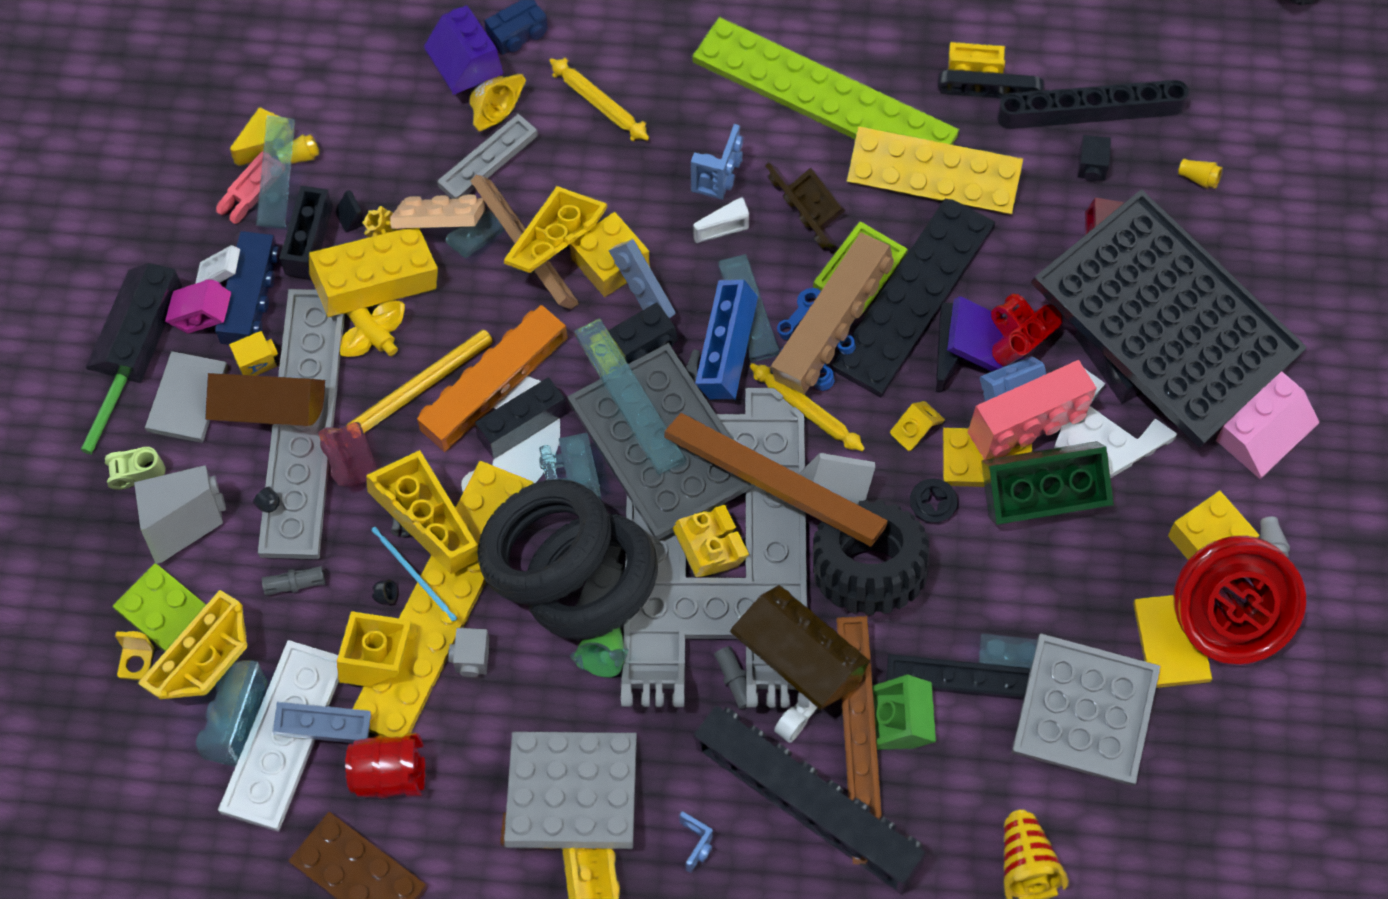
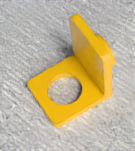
(915, 424)
(134, 645)

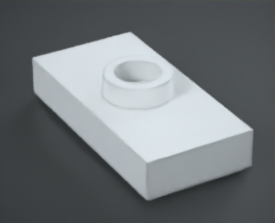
(219, 266)

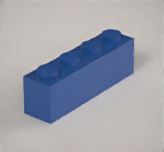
(726, 339)

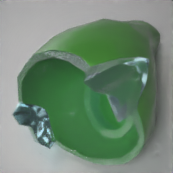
(602, 654)

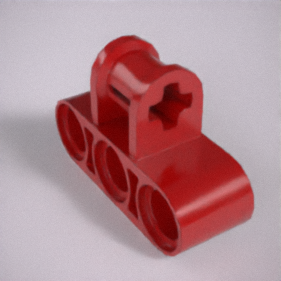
(1021, 328)

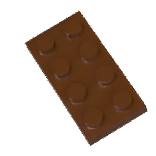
(351, 865)

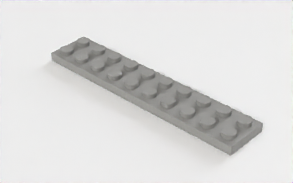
(296, 460)

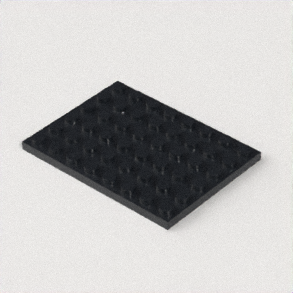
(1169, 317)

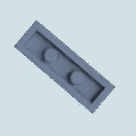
(639, 276)
(321, 722)

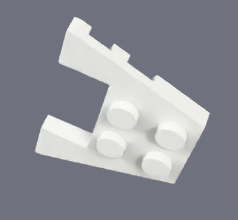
(1121, 446)

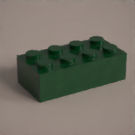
(1047, 482)

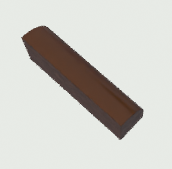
(264, 399)

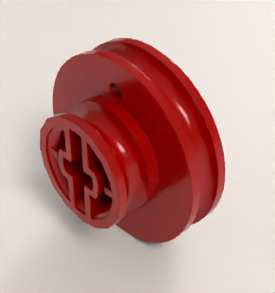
(1240, 630)

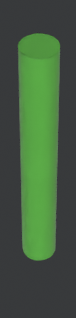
(104, 414)

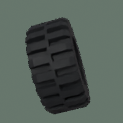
(879, 585)

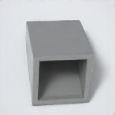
(178, 510)

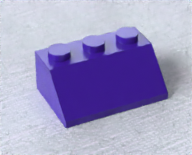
(462, 51)

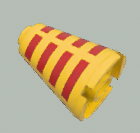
(1029, 859)

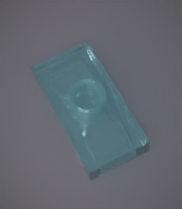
(471, 238)

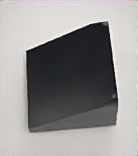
(349, 212)

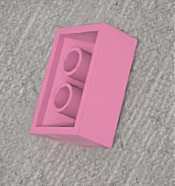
(1269, 425)

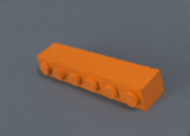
(492, 377)

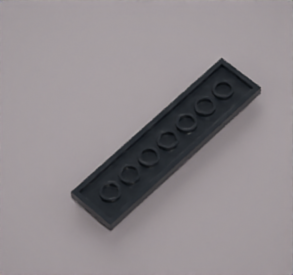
(913, 296)

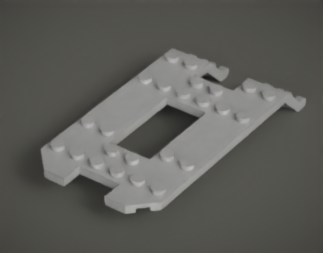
(711, 606)

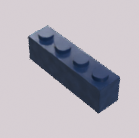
(249, 287)

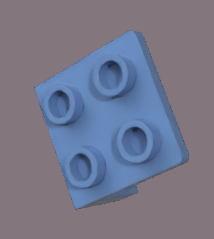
(714, 175)

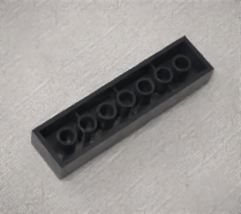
(809, 798)

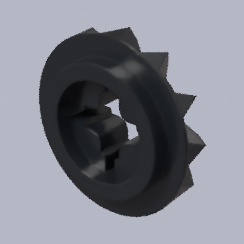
(941, 491)

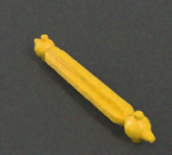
(599, 99)
(809, 409)

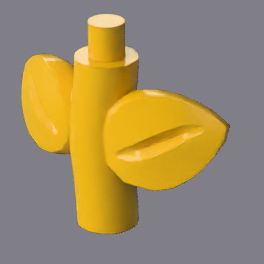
(372, 329)

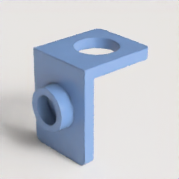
(703, 848)

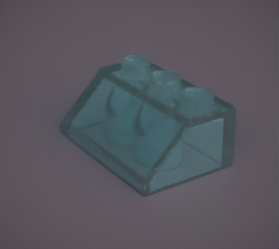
(232, 713)

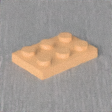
(438, 212)

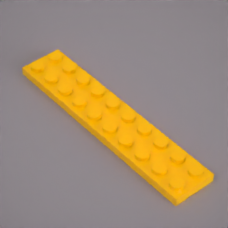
(400, 699)

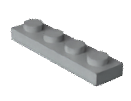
(488, 157)

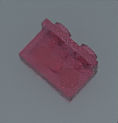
(347, 454)

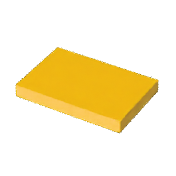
(1167, 644)

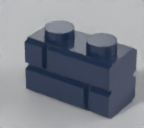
(516, 26)

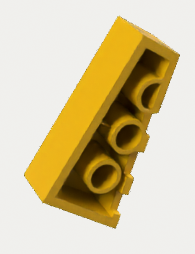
(423, 508)

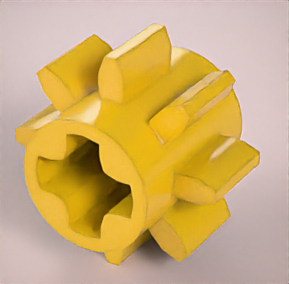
(378, 222)

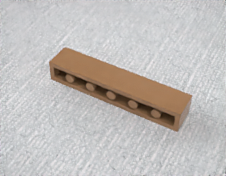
(832, 313)

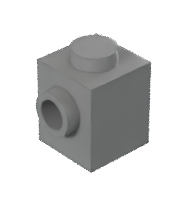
(470, 651)

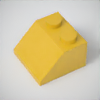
(371, 649)

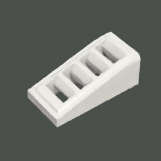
(726, 220)

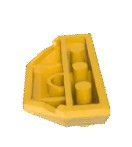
(200, 652)

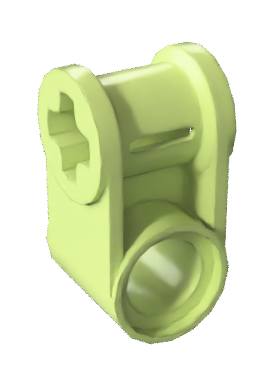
(129, 467)

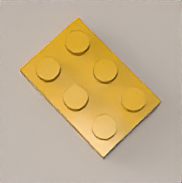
(963, 460)

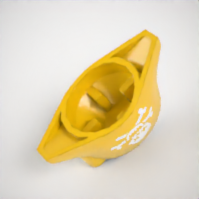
(495, 99)

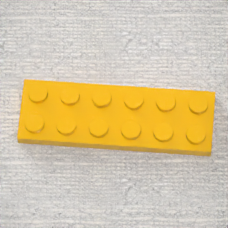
(934, 170)

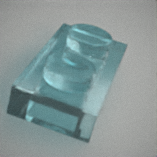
(1006, 650)

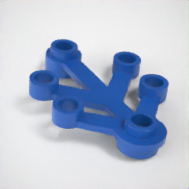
(828, 380)

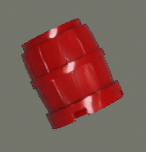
(386, 766)

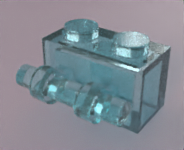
(575, 458)

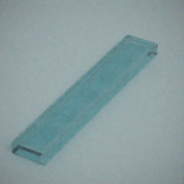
(628, 396)

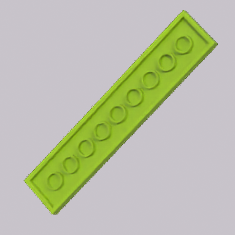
(811, 86)

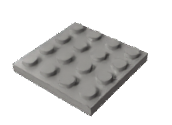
(1086, 709)
(571, 790)

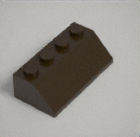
(800, 647)

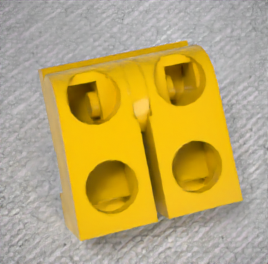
(710, 541)

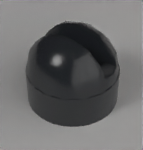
(267, 500)
(385, 591)

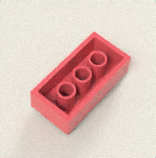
(1032, 410)

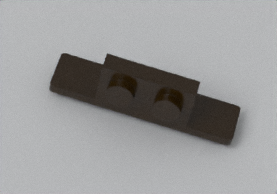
(812, 199)

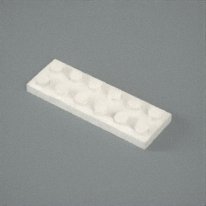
(273, 763)

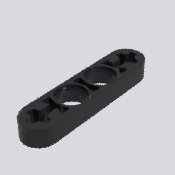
(986, 84)

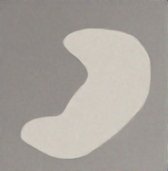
(525, 456)

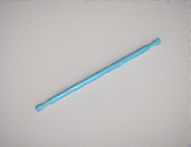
(414, 574)

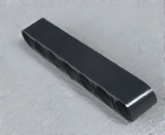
(1104, 100)

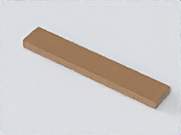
(515, 229)

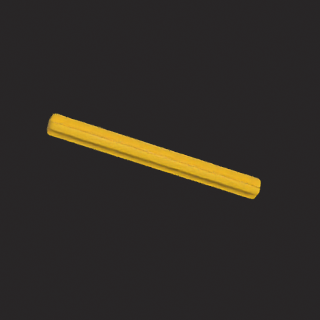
(423, 380)

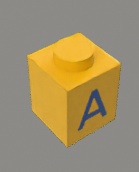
(254, 354)

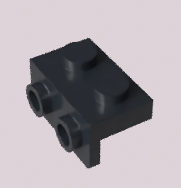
(643, 333)

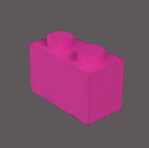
(198, 306)

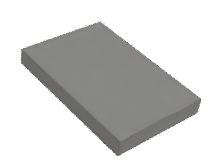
(181, 397)

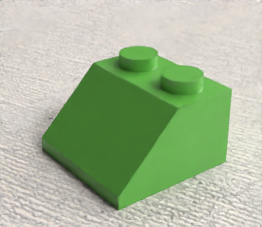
(903, 713)

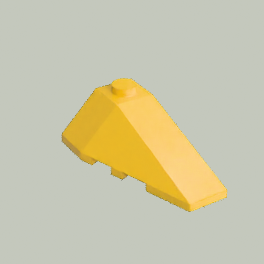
(554, 227)

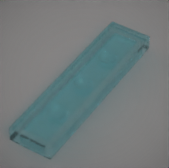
(275, 172)
(761, 338)

